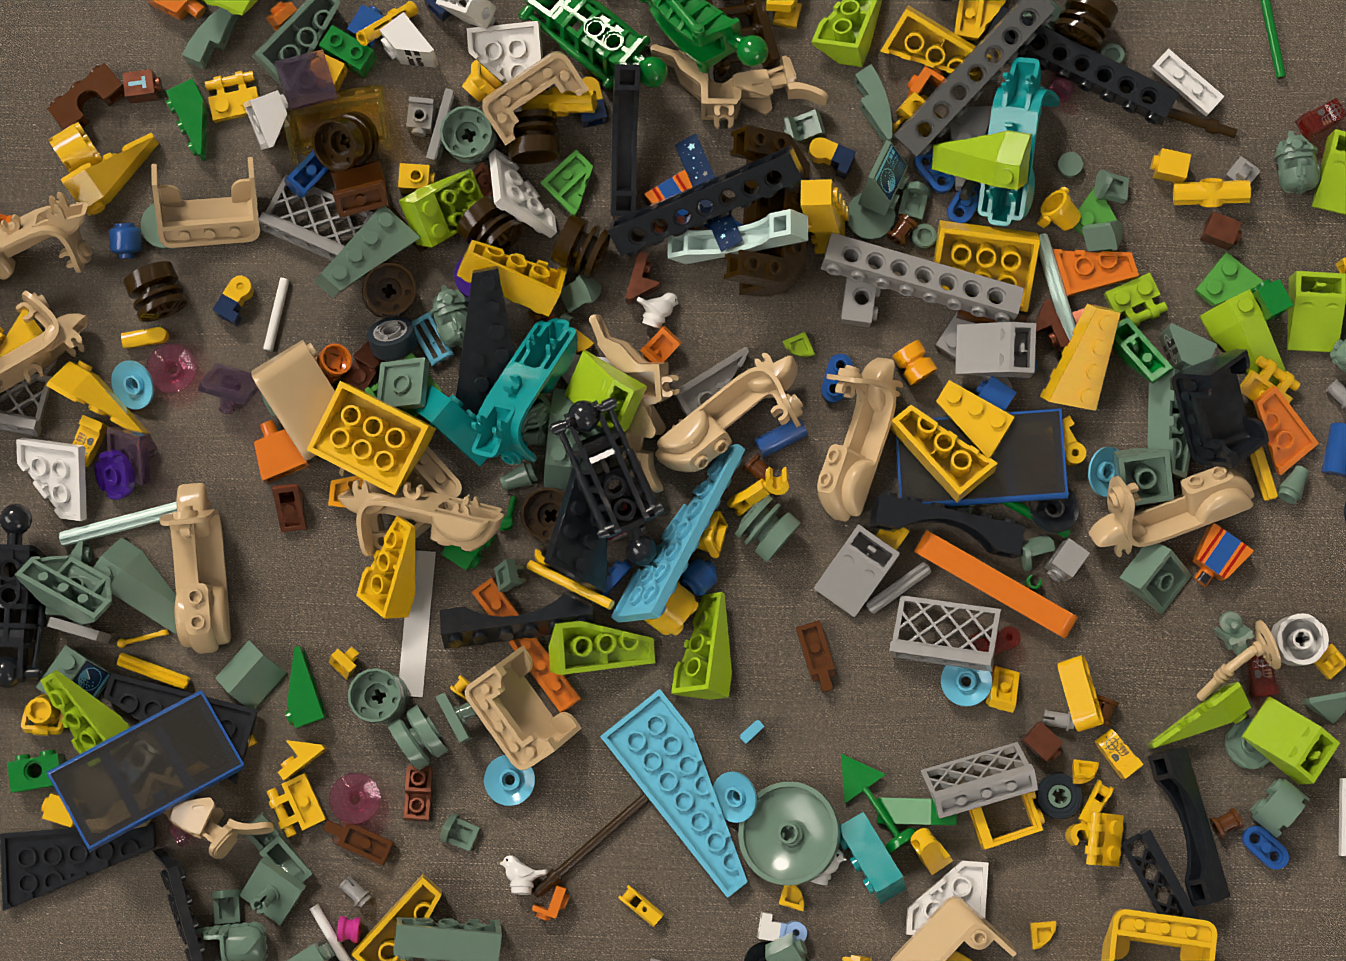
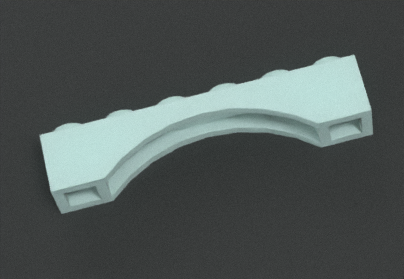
(772, 231)

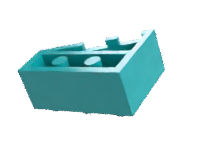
(452, 421)
(871, 858)

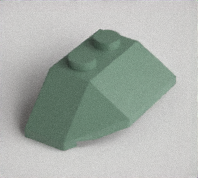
(557, 463)
(67, 587)

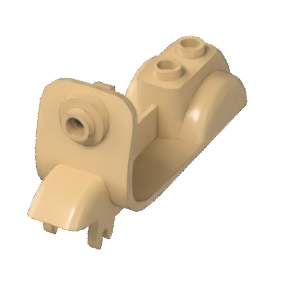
(40, 224)
(59, 336)
(703, 434)
(851, 466)
(1203, 501)
(452, 518)
(199, 571)

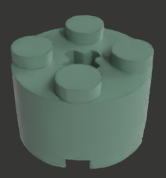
(1279, 807)

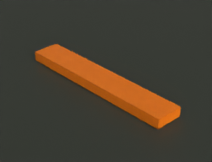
(554, 685)

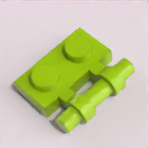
(1133, 294)

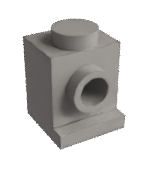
(421, 126)

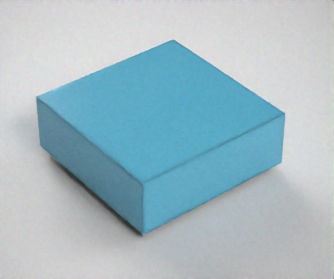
(751, 731)

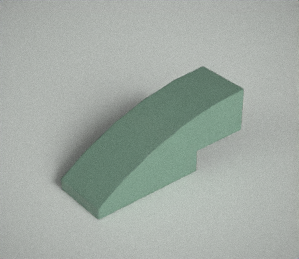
(210, 35)
(875, 102)
(280, 851)

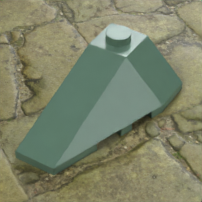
(138, 582)

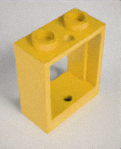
(986, 841)

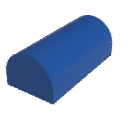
(305, 175)
(780, 438)
(1335, 452)

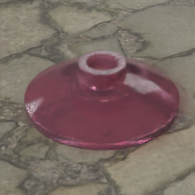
(166, 357)
(354, 785)

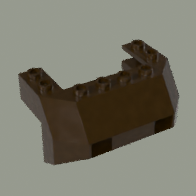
(776, 268)

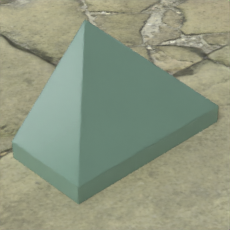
(1328, 706)

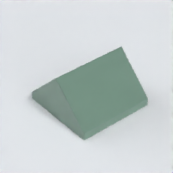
(250, 675)

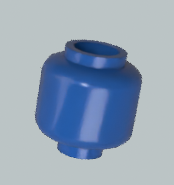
(125, 240)
(699, 577)

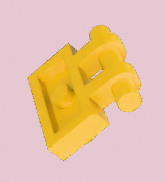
(230, 105)
(1256, 384)
(303, 802)
(1104, 839)

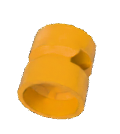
(913, 360)

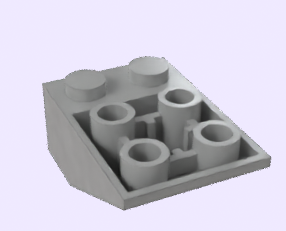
(996, 349)
(856, 570)

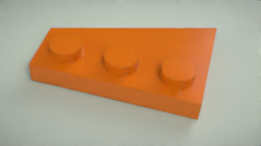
(1093, 270)
(1286, 431)

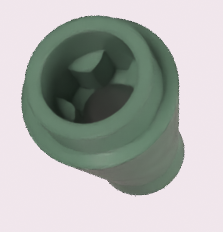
(521, 476)
(1293, 486)

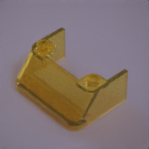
(368, 100)

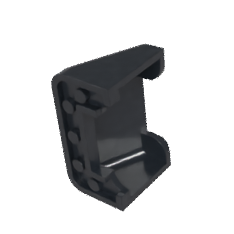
(1215, 411)

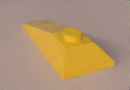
(84, 386)
(390, 580)

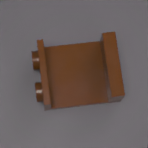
(360, 189)

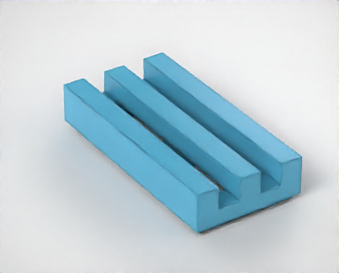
(441, 357)

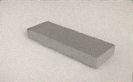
(436, 146)

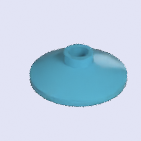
(132, 384)
(1101, 470)
(965, 695)
(498, 788)
(732, 807)

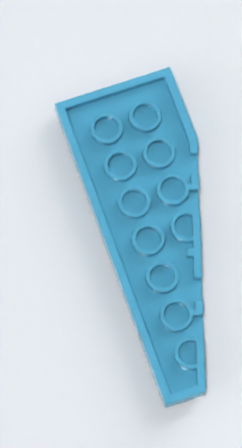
(652, 586)
(668, 767)

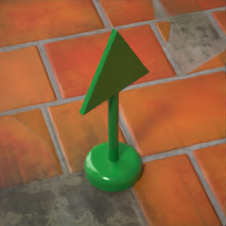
(858, 778)

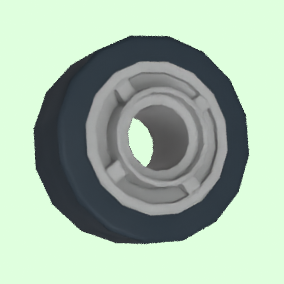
(392, 338)

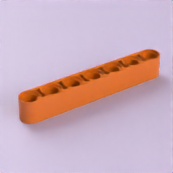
(996, 584)

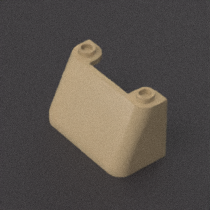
(502, 102)
(296, 392)
(516, 712)

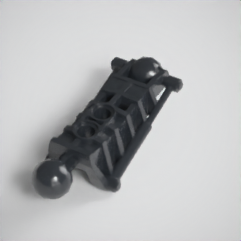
(584, 417)
(15, 521)

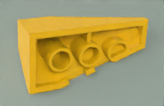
(104, 180)

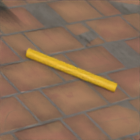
(570, 584)

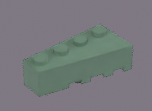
(296, 35)
(374, 244)
(1165, 425)
(447, 939)

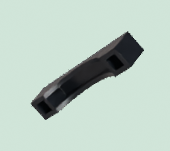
(624, 138)
(996, 536)
(466, 627)
(1204, 871)

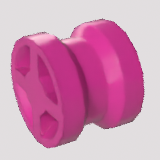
(349, 929)

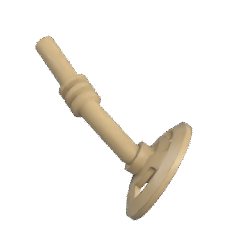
(1261, 647)

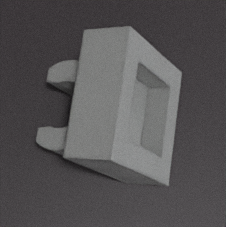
(1242, 171)

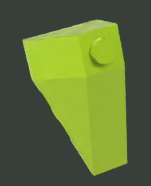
(848, 31)
(987, 159)
(1241, 325)
(592, 647)
(707, 659)
(1221, 708)
(83, 713)

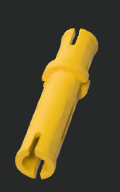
(372, 32)

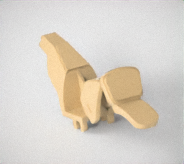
(750, 88)
(657, 379)
(201, 821)

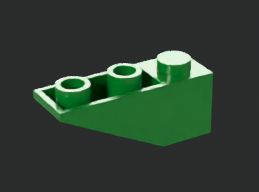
(193, 115)

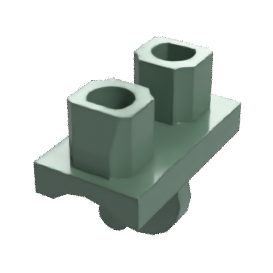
(1233, 632)

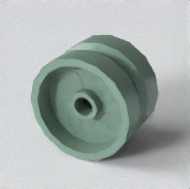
(415, 739)

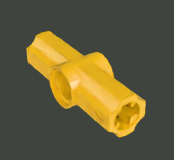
(563, 102)
(1211, 192)

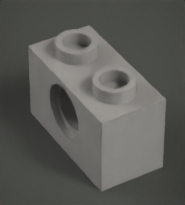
(854, 313)
(1066, 560)

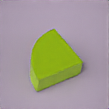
(799, 346)

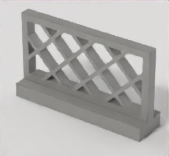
(303, 236)
(21, 423)
(947, 654)
(980, 789)

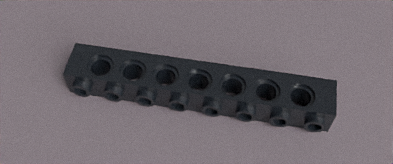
(1096, 65)
(783, 161)

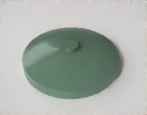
(790, 834)

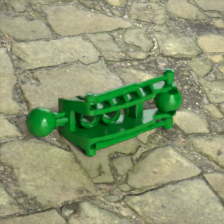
(706, 33)
(597, 47)

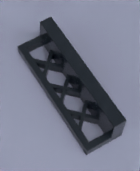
(1164, 871)

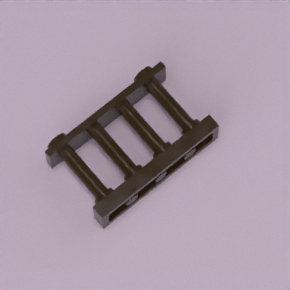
(759, 26)

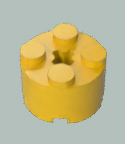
(74, 147)
(678, 609)

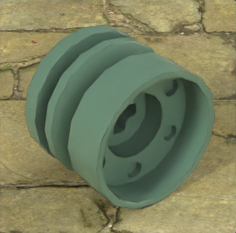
(455, 133)
(767, 528)
(366, 689)

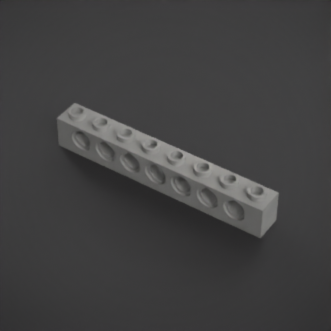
(933, 273)

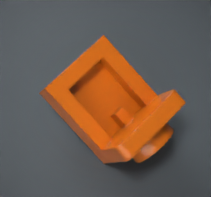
(280, 14)
(927, 75)
(660, 346)
(558, 902)

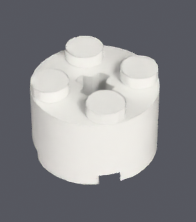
(1303, 626)

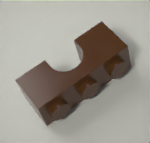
(99, 83)

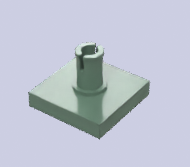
(404, 383)
(457, 716)
(272, 891)

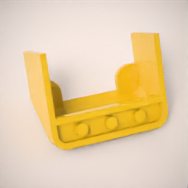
(1193, 936)

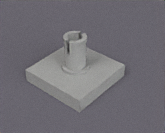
(80, 630)

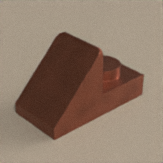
(638, 285)
(1049, 320)
(363, 369)
(289, 507)

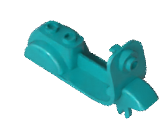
(1018, 109)
(533, 369)

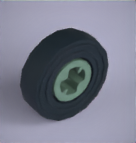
(1071, 792)

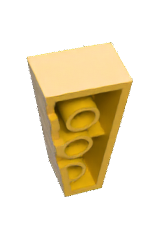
(928, 43)
(824, 210)
(521, 280)
(1084, 361)
(945, 456)
(415, 903)

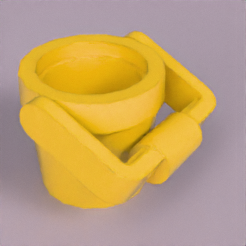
(480, 82)
(1059, 210)
(714, 536)
(43, 715)

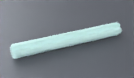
(1055, 285)
(115, 524)

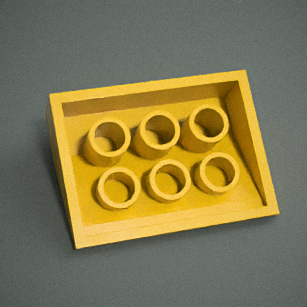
(989, 252)
(370, 438)

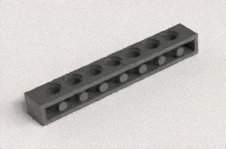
(1012, 21)

